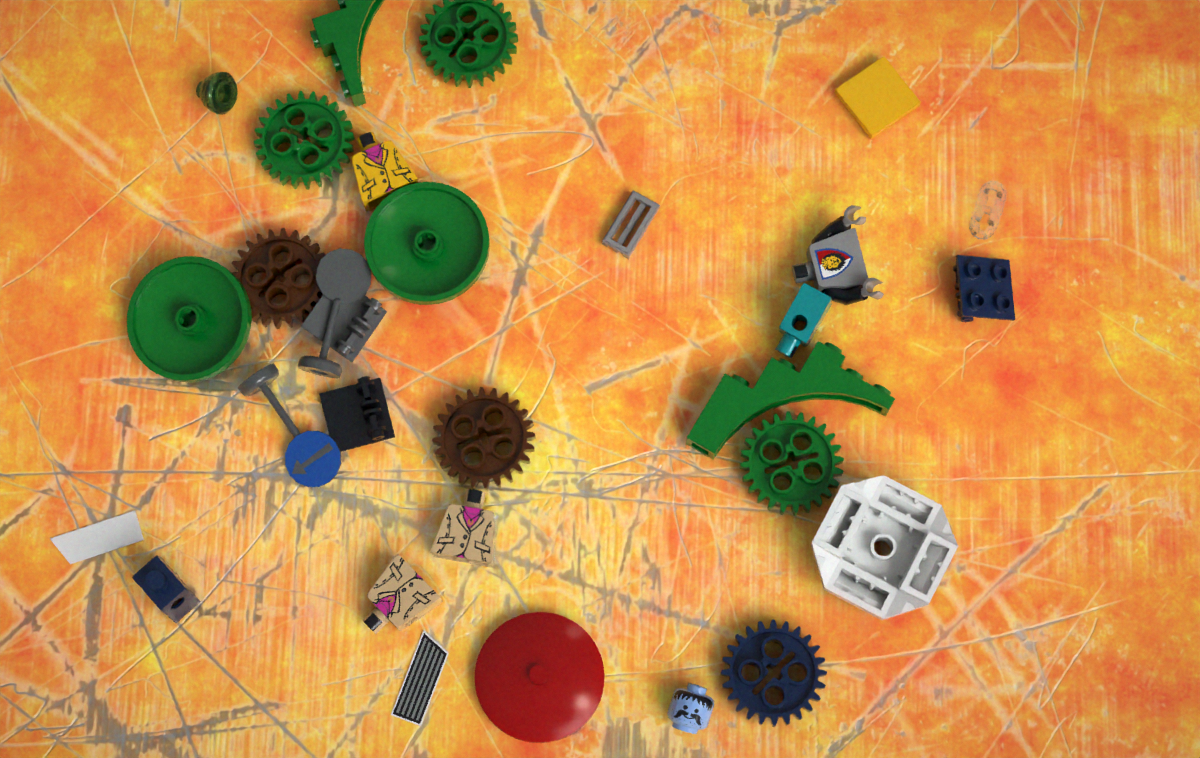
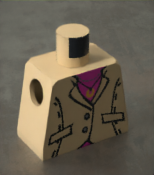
(467, 532)
(400, 597)

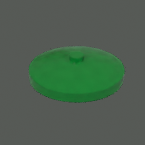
(427, 243)
(189, 319)

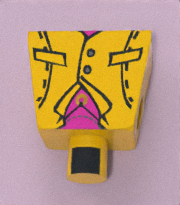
(379, 170)

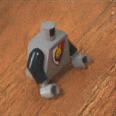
(838, 262)

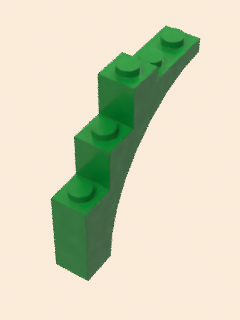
(343, 37)
(820, 379)

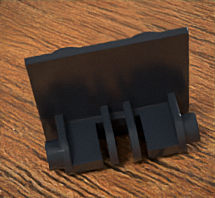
(357, 414)

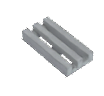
(618, 246)

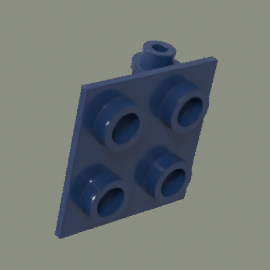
(984, 288)

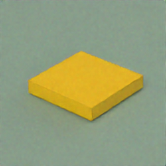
(877, 97)

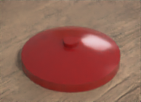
(539, 677)

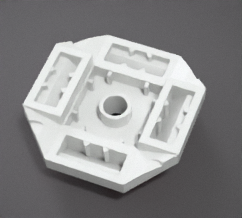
(889, 513)

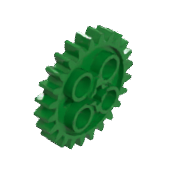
(488, 55)
(291, 163)
(801, 489)

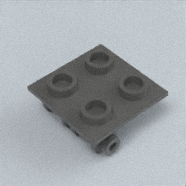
(352, 327)

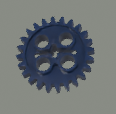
(752, 652)

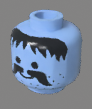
(690, 708)

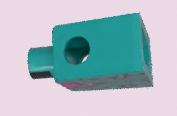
(808, 306)

